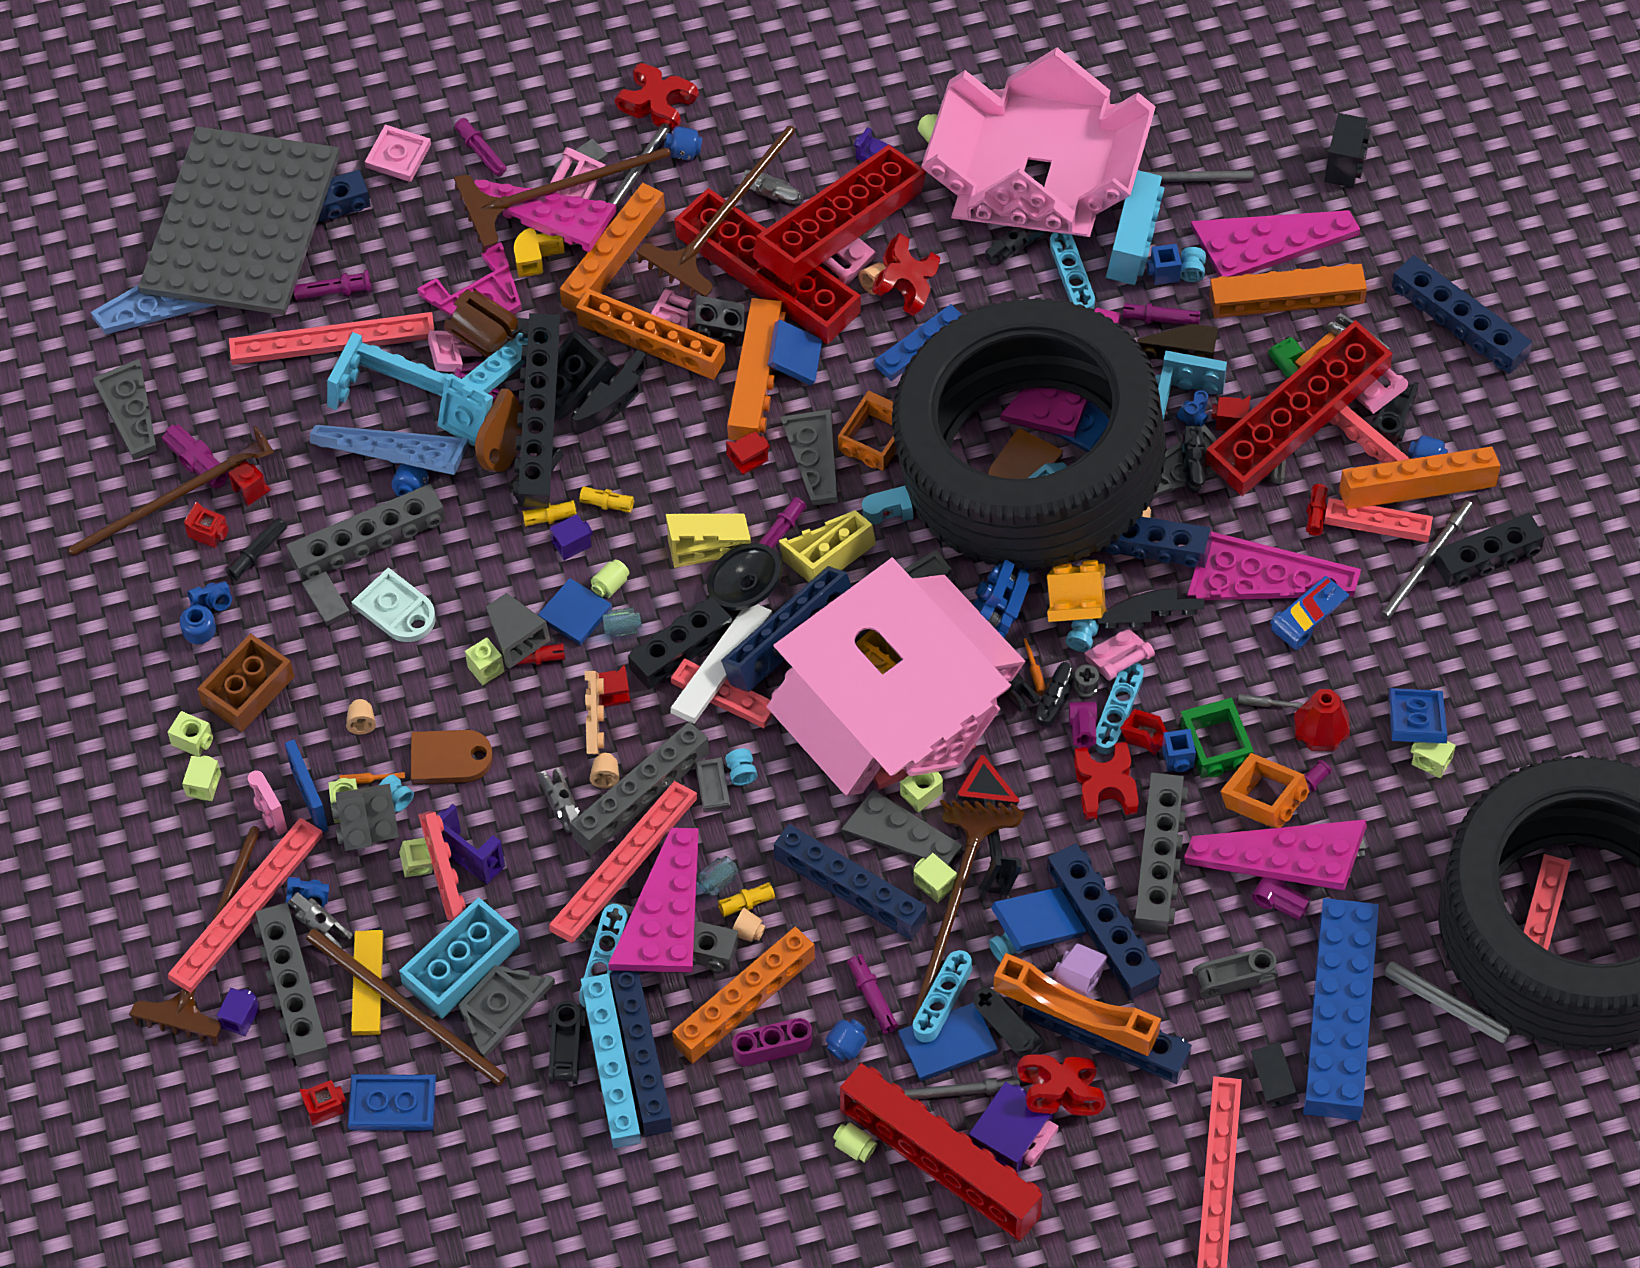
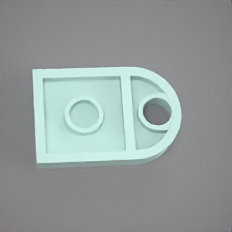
(394, 606)

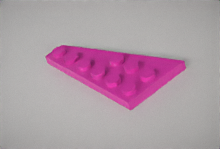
(1298, 854)

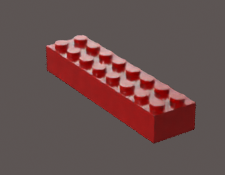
(839, 214)
(814, 301)
(1298, 408)
(941, 1151)

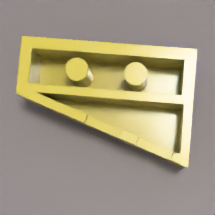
(704, 536)
(832, 545)

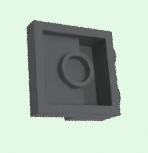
(365, 816)

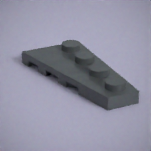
(127, 403)
(1173, 474)
(891, 826)

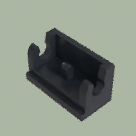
(1274, 1075)

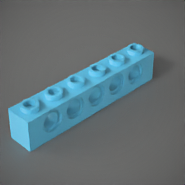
(610, 1061)

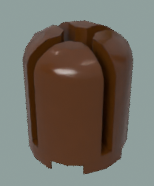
(481, 323)

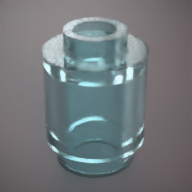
(621, 622)
(717, 875)

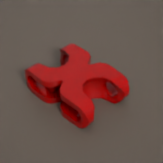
(656, 96)
(906, 274)
(1106, 780)
(1061, 1085)

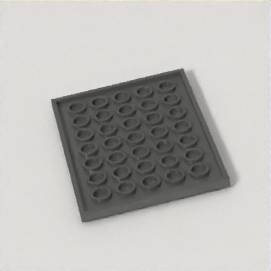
(239, 220)

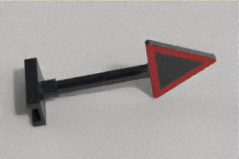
(986, 786)

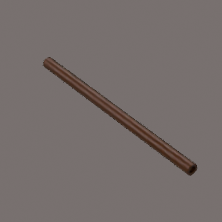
(406, 1007)

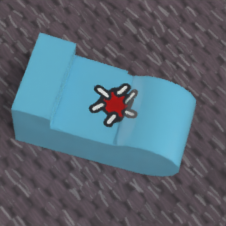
(887, 505)

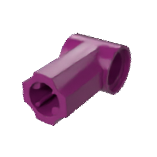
(1083, 722)
(1275, 894)

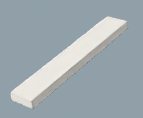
(711, 673)

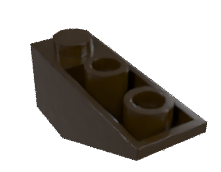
(1188, 339)

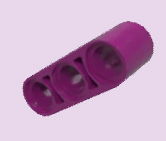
(763, 1052)

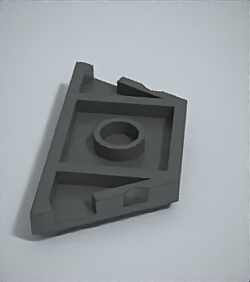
(500, 1004)

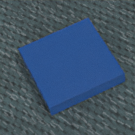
(794, 352)
(575, 611)

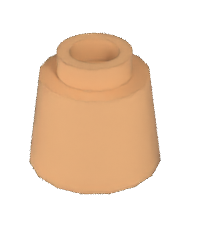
(868, 275)
(360, 717)
(604, 771)
(749, 926)

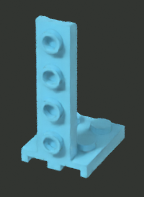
(373, 357)
(1188, 373)
(467, 400)

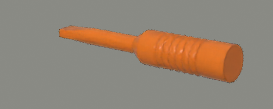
(1035, 671)
(366, 778)

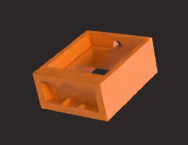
(879, 408)
(1248, 775)

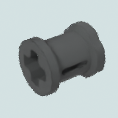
(1091, 684)

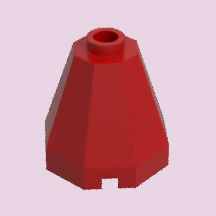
(1322, 721)

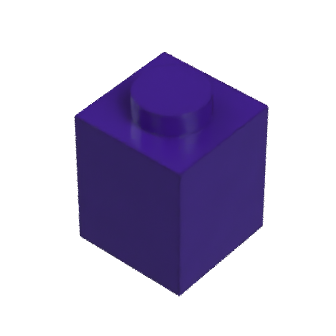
(571, 536)
(238, 1011)

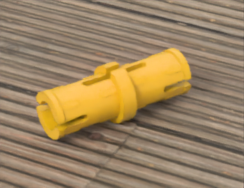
(606, 499)
(550, 514)
(746, 899)

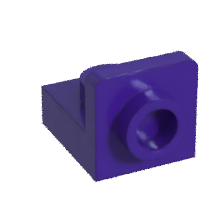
(867, 145)

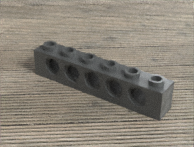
(373, 521)
(639, 788)
(1151, 916)
(722, 939)
(311, 1047)

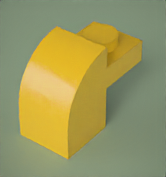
(530, 249)

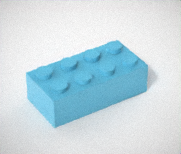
(1136, 229)
(459, 957)

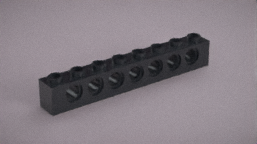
(537, 491)

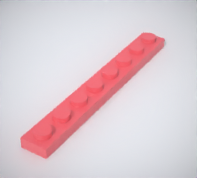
(329, 338)
(622, 862)
(242, 907)
(1219, 1173)

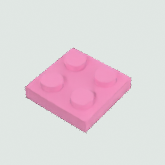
(397, 153)

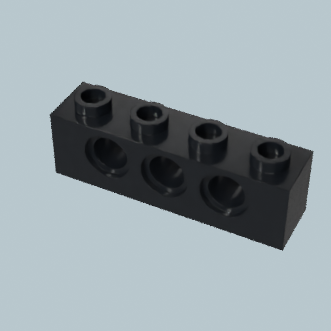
(1496, 539)
(695, 641)

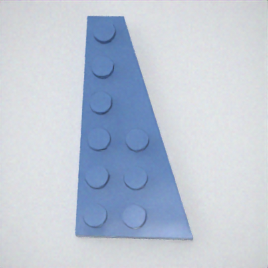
(137, 309)
(413, 449)

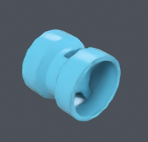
(1192, 264)
(1081, 636)
(741, 767)
(400, 794)
(1000, 945)

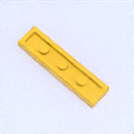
(366, 1002)

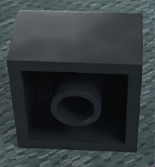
(1347, 150)

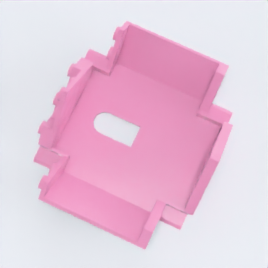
(1046, 115)
(917, 713)

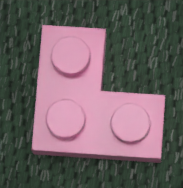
(447, 351)

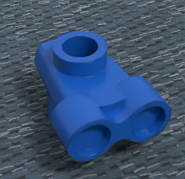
(1194, 412)
(211, 596)
(308, 889)

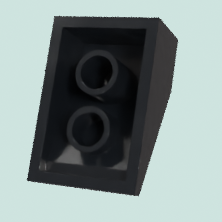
(578, 371)

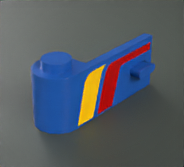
(1299, 619)

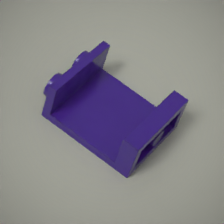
(482, 863)
(1008, 1126)

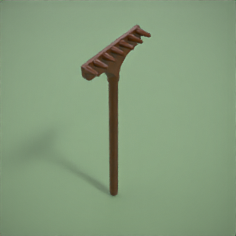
(484, 208)
(682, 263)
(254, 450)
(976, 824)
(181, 1010)

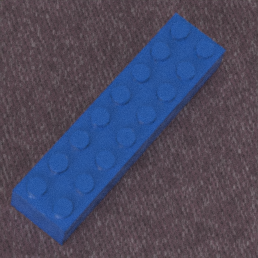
(1341, 1009)

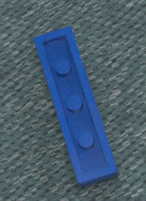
(894, 360)

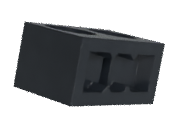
(715, 313)

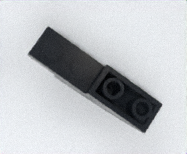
(611, 399)
(1138, 608)

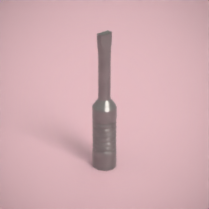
(1264, 701)

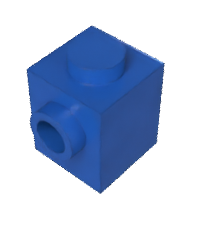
(1164, 264)
(1178, 750)

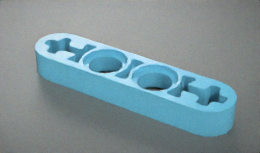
(1071, 272)
(1118, 707)
(597, 954)
(943, 996)

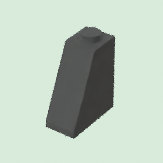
(516, 629)

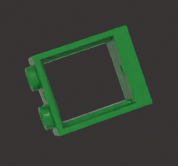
(1211, 715)

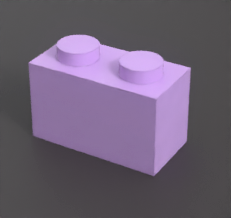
(1080, 969)

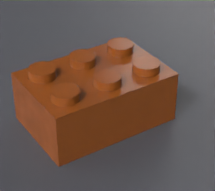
(246, 682)

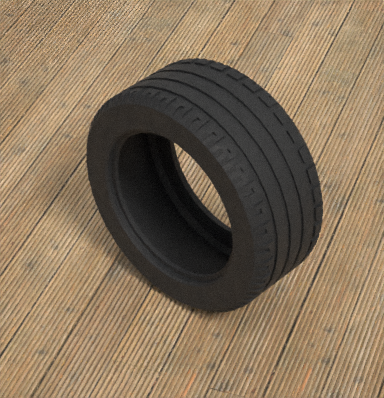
(1012, 350)
(1498, 964)

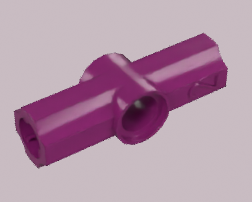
(193, 454)

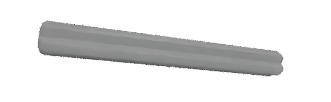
(1447, 1002)

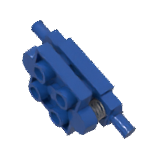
(994, 594)

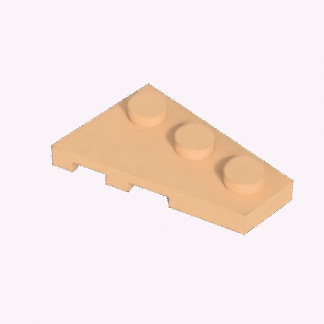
(594, 738)

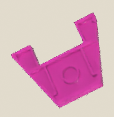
(497, 285)

